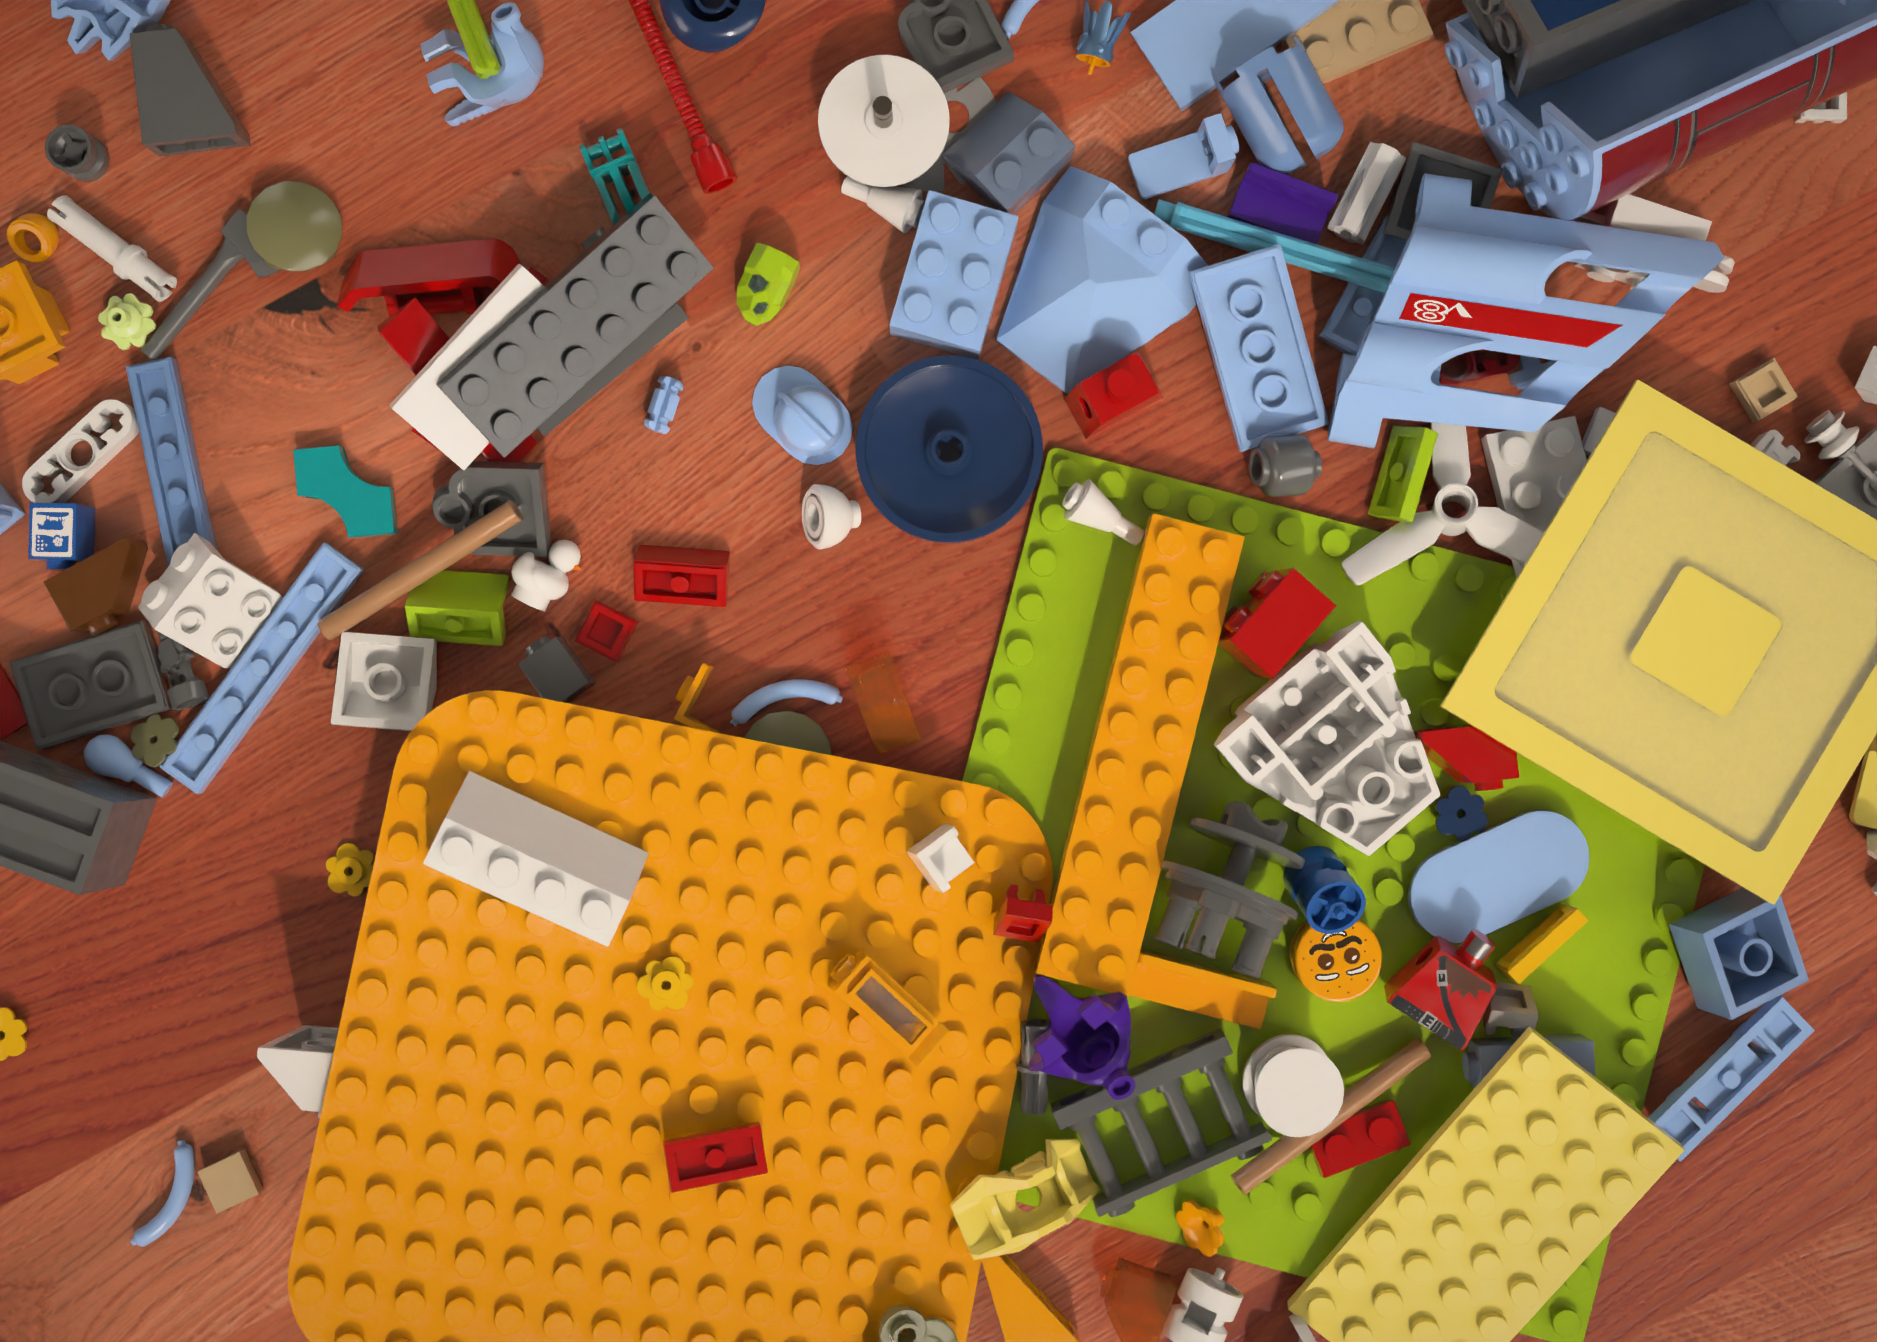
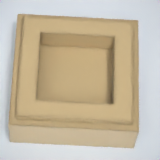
(1763, 390)
(230, 1181)

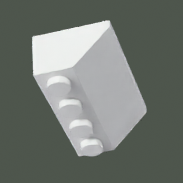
(537, 858)

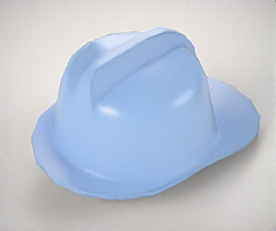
(802, 415)

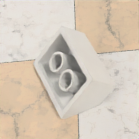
(302, 1063)

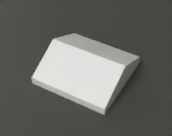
(384, 681)

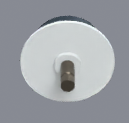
(883, 120)

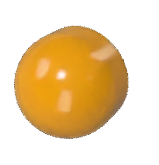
(42, 228)

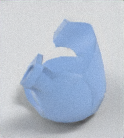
(518, 57)

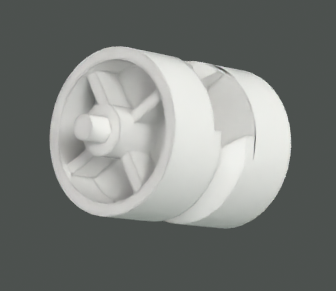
(1203, 1309)

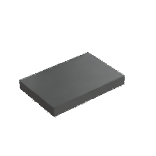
(91, 685)

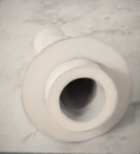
(895, 204)
(1090, 507)

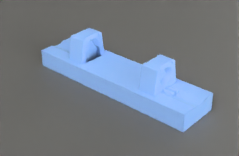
(1732, 1073)

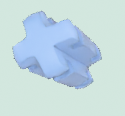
(663, 404)

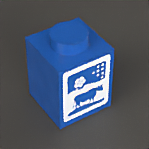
(61, 534)

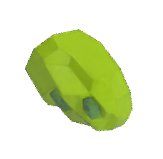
(765, 283)

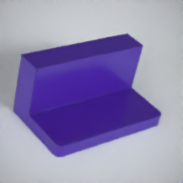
(1281, 203)

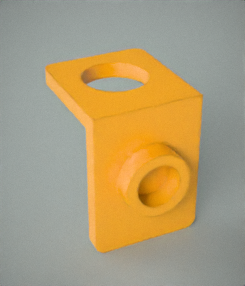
(688, 696)

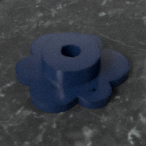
(1472, 817)

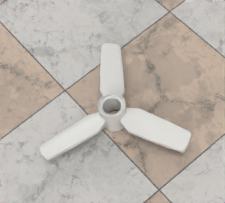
(1486, 525)

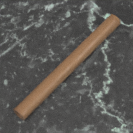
(420, 570)
(1354, 1099)

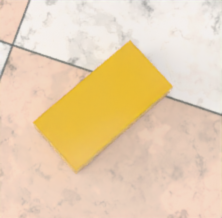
(1541, 943)

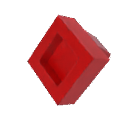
(1023, 918)

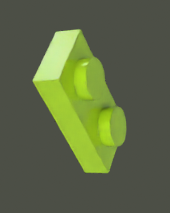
(1403, 473)

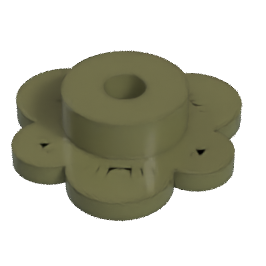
(154, 739)

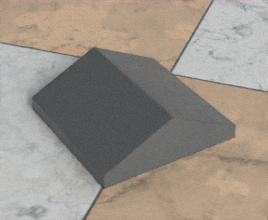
(1429, 160)

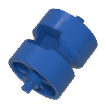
(1325, 891)

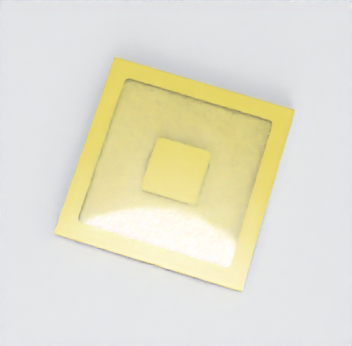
(1690, 644)

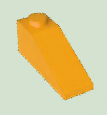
(1023, 1307)

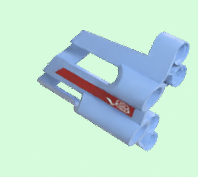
(1479, 284)

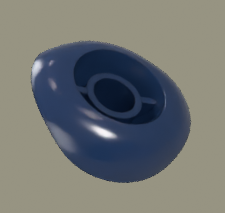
(711, 23)

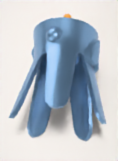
(1096, 41)

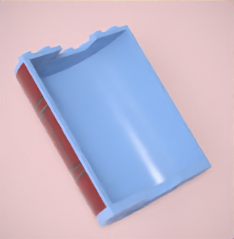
(1663, 102)

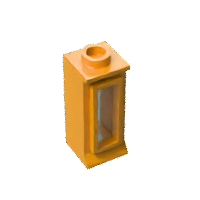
(888, 1007)

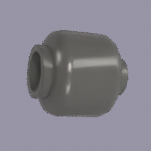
(1284, 465)

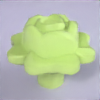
(127, 321)

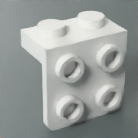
(208, 603)

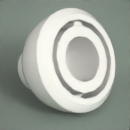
(828, 516)

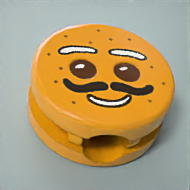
(1336, 964)

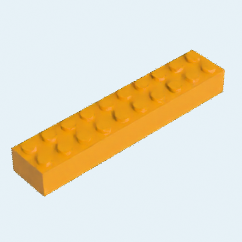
(1139, 754)

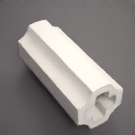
(1366, 193)

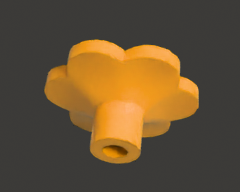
(1201, 1227)

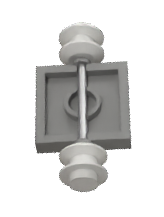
(1855, 471)

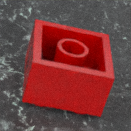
(1273, 621)

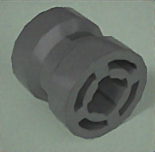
(66, 150)

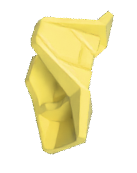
(988, 1205)

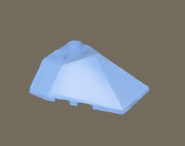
(1095, 281)

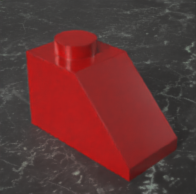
(1470, 756)

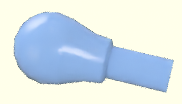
(113, 758)

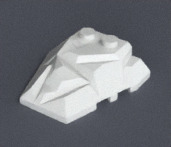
(1335, 741)

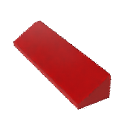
(416, 341)

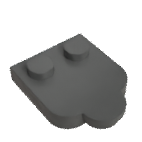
(954, 39)
(488, 486)

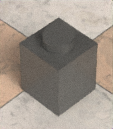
(555, 670)

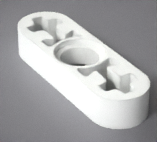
(65, 485)

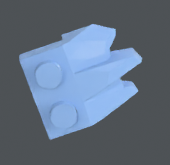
(108, 21)

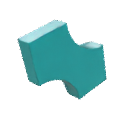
(327, 476)

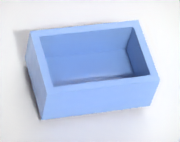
(953, 275)

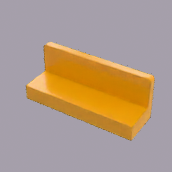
(1201, 988)

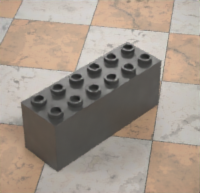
(67, 823)

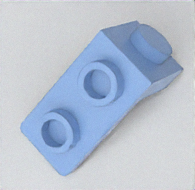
(1185, 159)

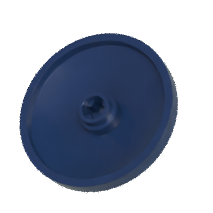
(949, 449)

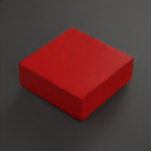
(606, 631)

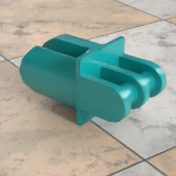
(615, 172)

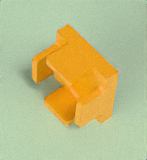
(28, 325)

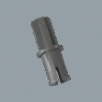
(1032, 1082)

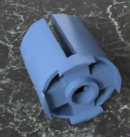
(1304, 96)

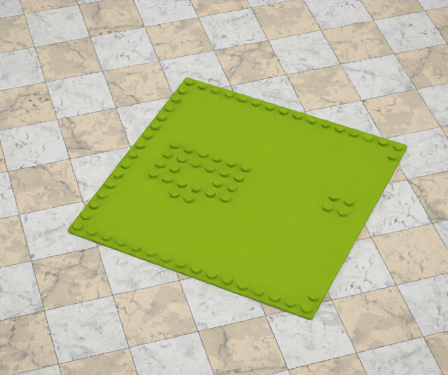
(1428, 616)

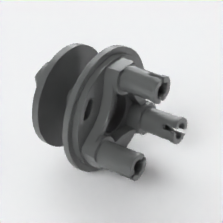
(1226, 896)

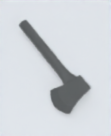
(233, 250)

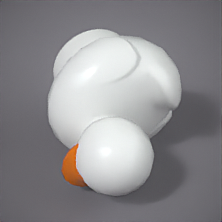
(541, 582)

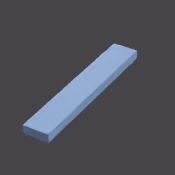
(262, 668)

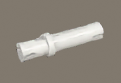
(127, 259)

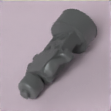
(185, 688)

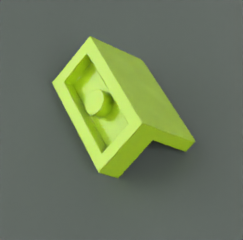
(459, 608)

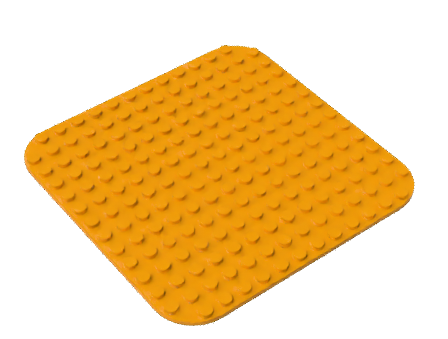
(512, 1091)

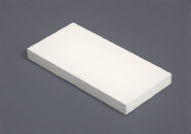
(427, 406)

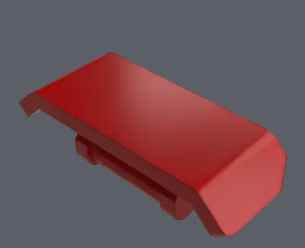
(429, 269)

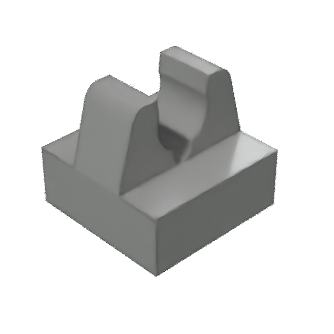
(1512, 1008)

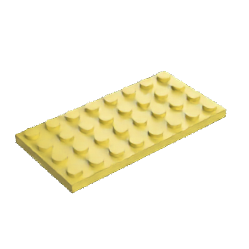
(1491, 1208)

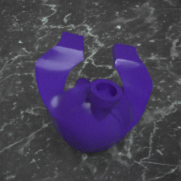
(1085, 1038)

